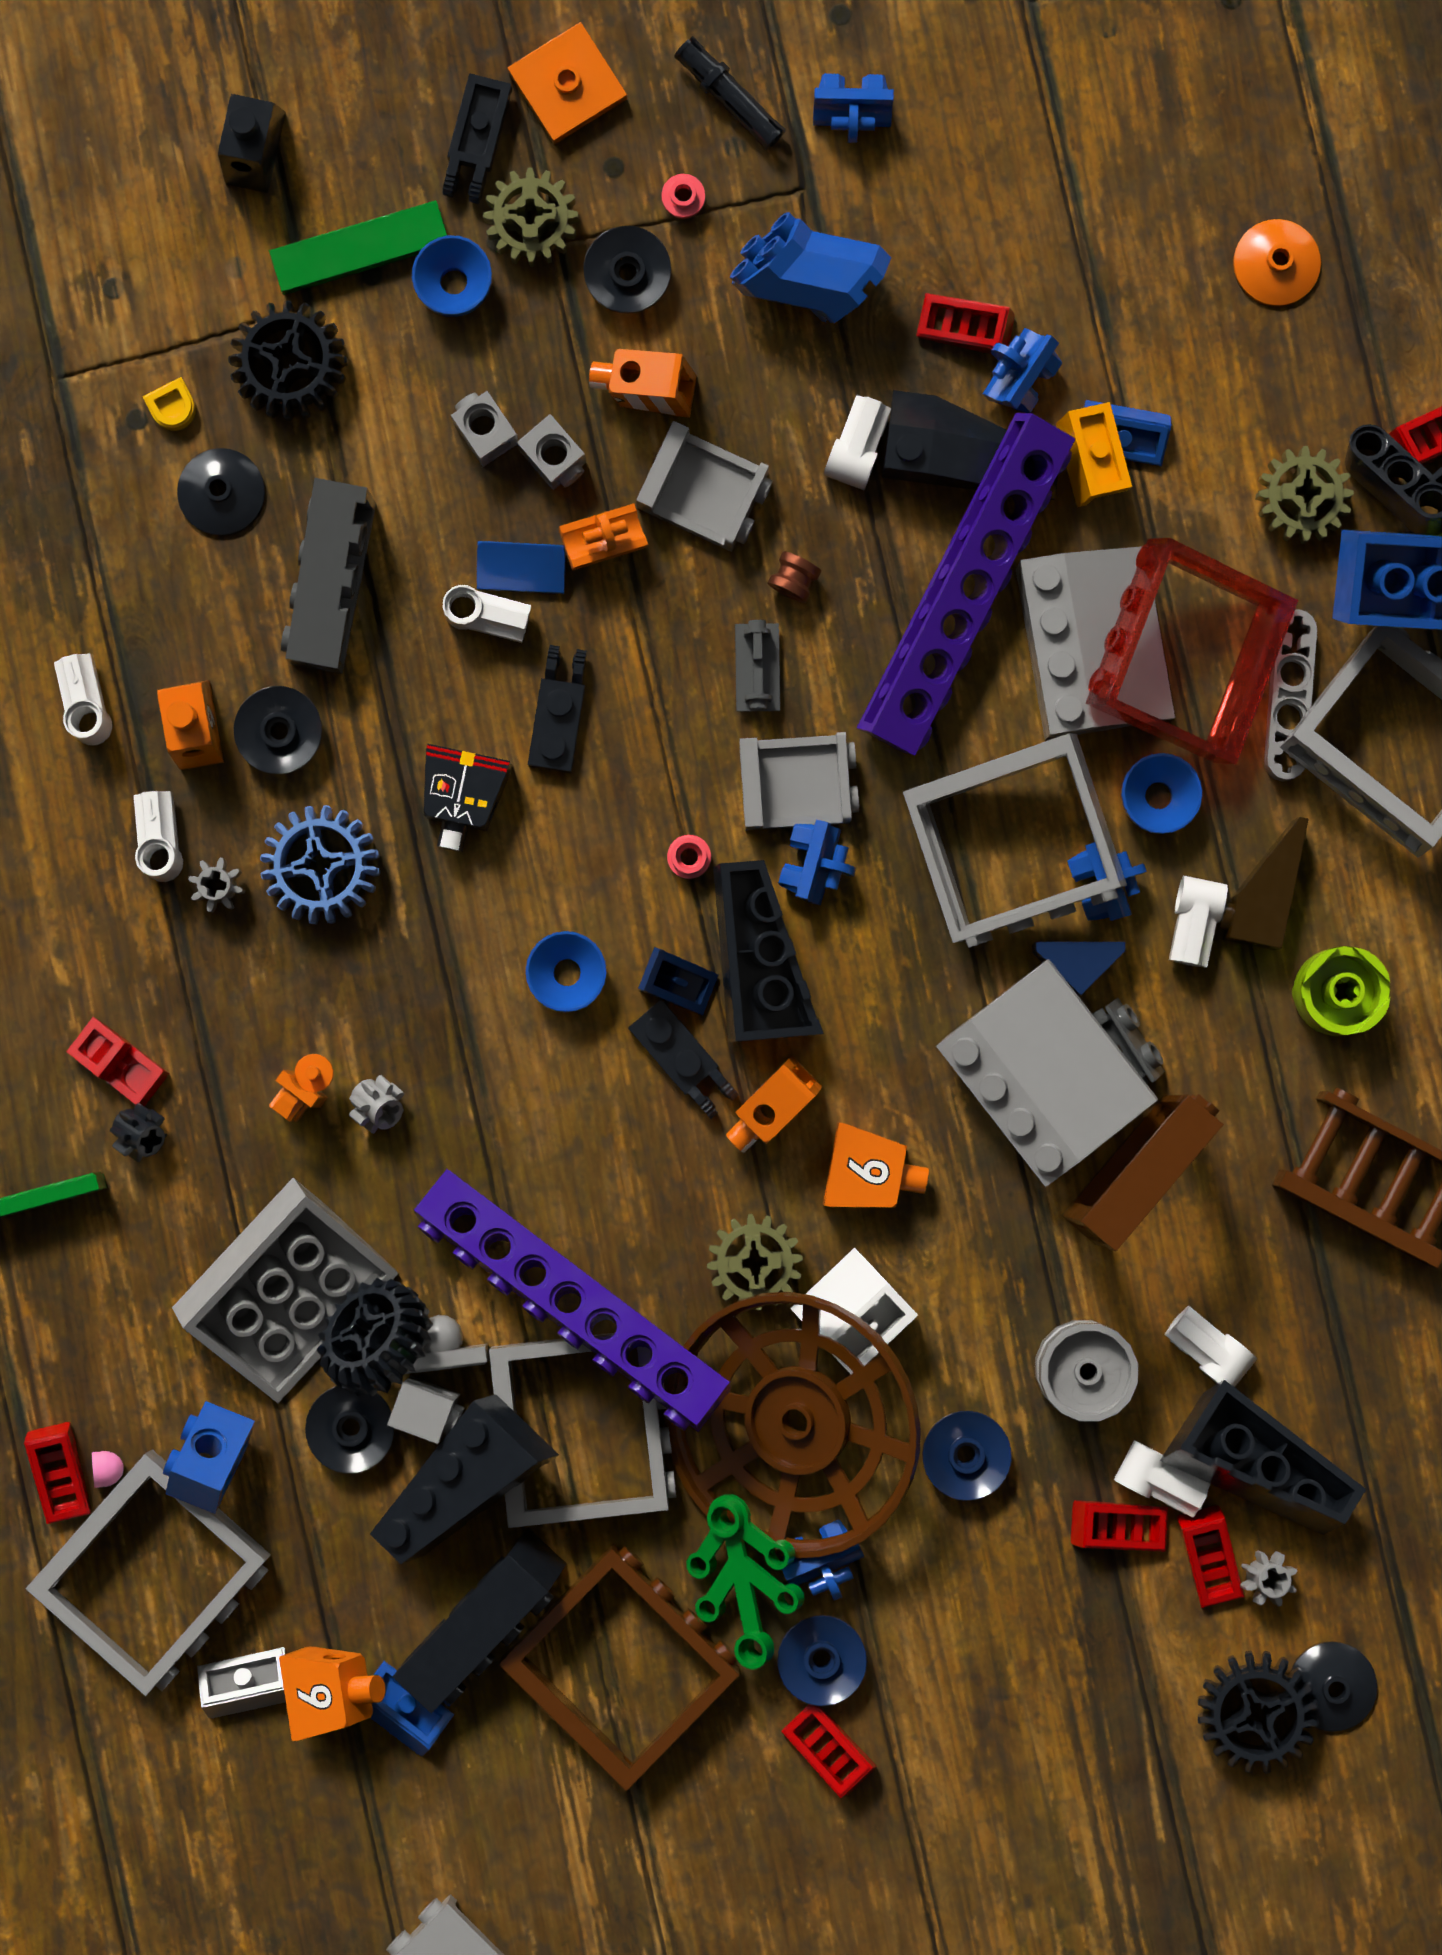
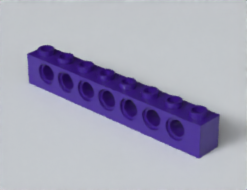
(945, 595)
(453, 1198)

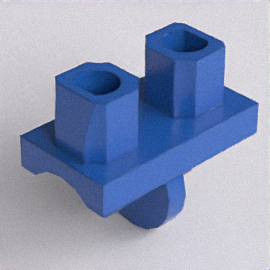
(853, 107)
(1018, 368)
(822, 864)
(1088, 865)
(807, 1569)

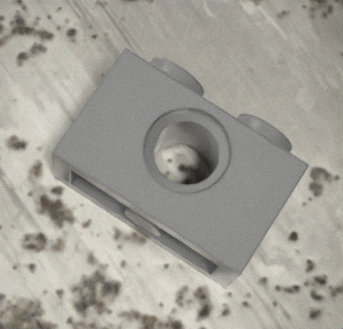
(425, 1409)

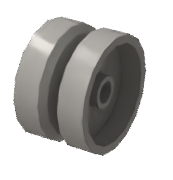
(1060, 1363)

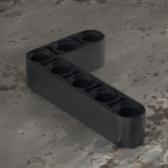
(1394, 461)

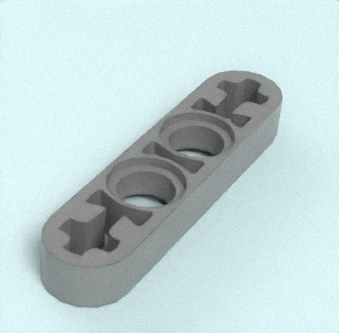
(1282, 694)

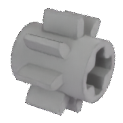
(212, 873)
(376, 1104)
(1279, 1583)

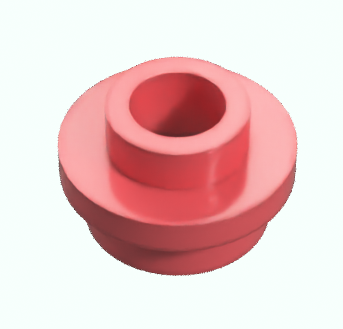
(687, 208)
(689, 842)

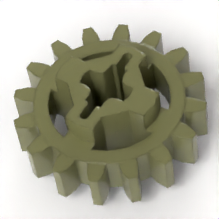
(547, 219)
(1285, 495)
(775, 1260)

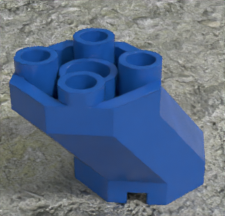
(809, 269)

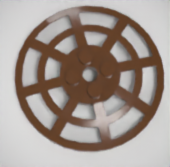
(826, 1415)

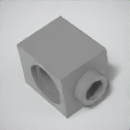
(546, 435)
(490, 445)

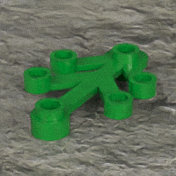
(742, 1574)

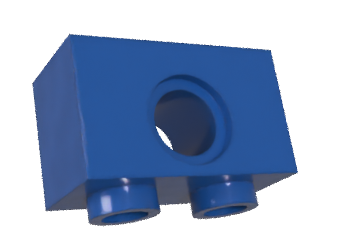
(203, 1479)

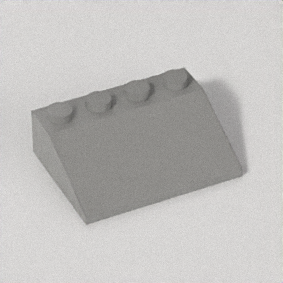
(1067, 613)
(1047, 1072)
(276, 1286)

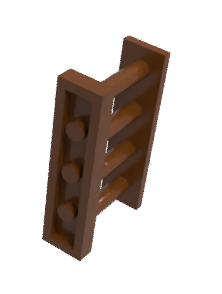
(1342, 1201)

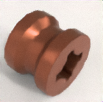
(794, 577)

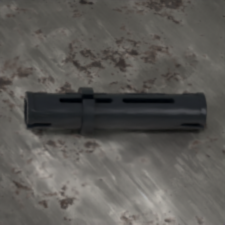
(723, 86)

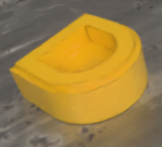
(172, 405)

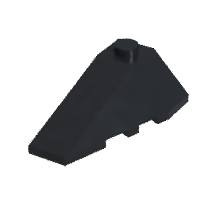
(941, 443)

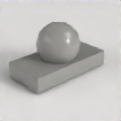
(446, 1348)

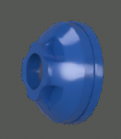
(447, 255)
(1177, 777)
(548, 954)

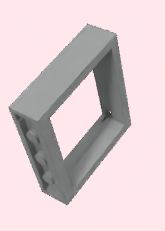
(1342, 773)
(1018, 919)
(657, 1438)
(42, 1587)

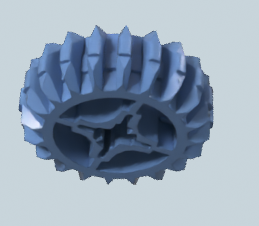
(315, 843)

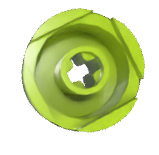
(1367, 991)

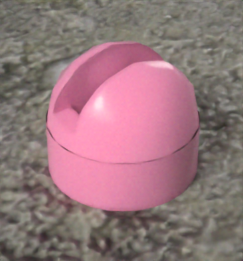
(106, 1468)

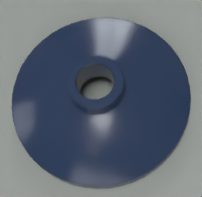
(971, 1478)
(822, 1683)

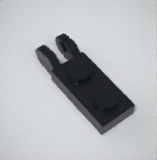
(477, 133)
(558, 715)
(680, 1054)

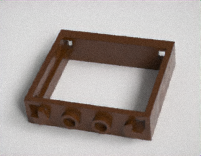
(1143, 1169)
(569, 1717)

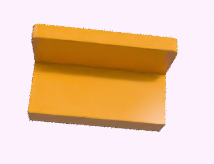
(1097, 453)

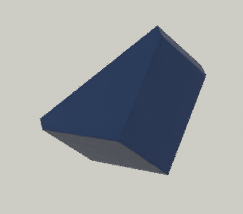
(1079, 961)
(678, 981)

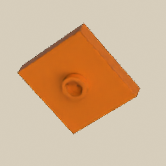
(567, 83)

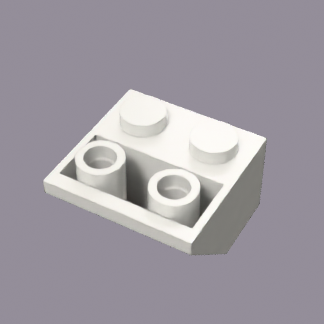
(865, 1293)

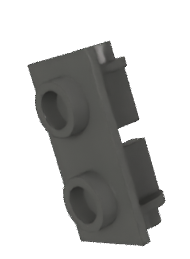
(757, 666)
(1122, 1027)

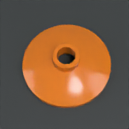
(1266, 280)

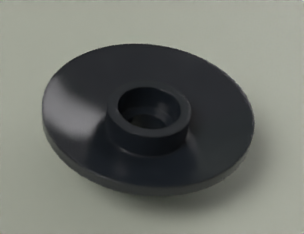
(627, 248)
(233, 509)
(257, 720)
(339, 1449)
(1338, 1663)

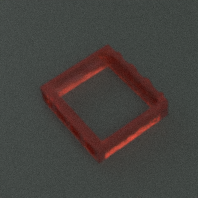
(1249, 673)

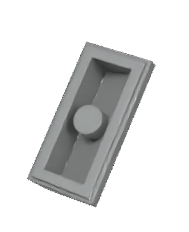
(241, 1683)

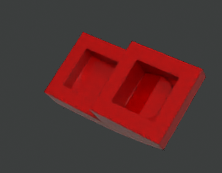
(117, 1062)

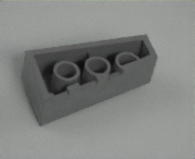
(329, 575)

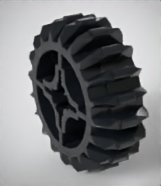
(272, 353)
(374, 1337)
(1276, 1703)

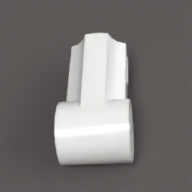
(854, 452)
(491, 614)
(81, 696)
(157, 831)
(1198, 908)
(1218, 1354)
(1151, 1477)

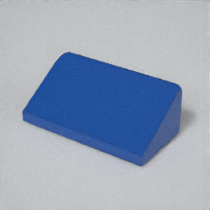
(1141, 433)
(521, 567)
(405, 1716)

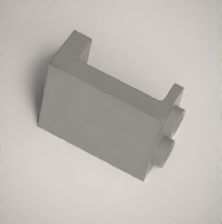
(703, 488)
(797, 781)
(443, 1932)

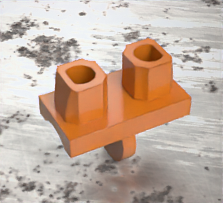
(603, 536)
(303, 1087)

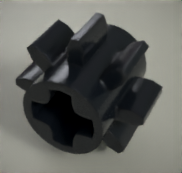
(138, 1132)

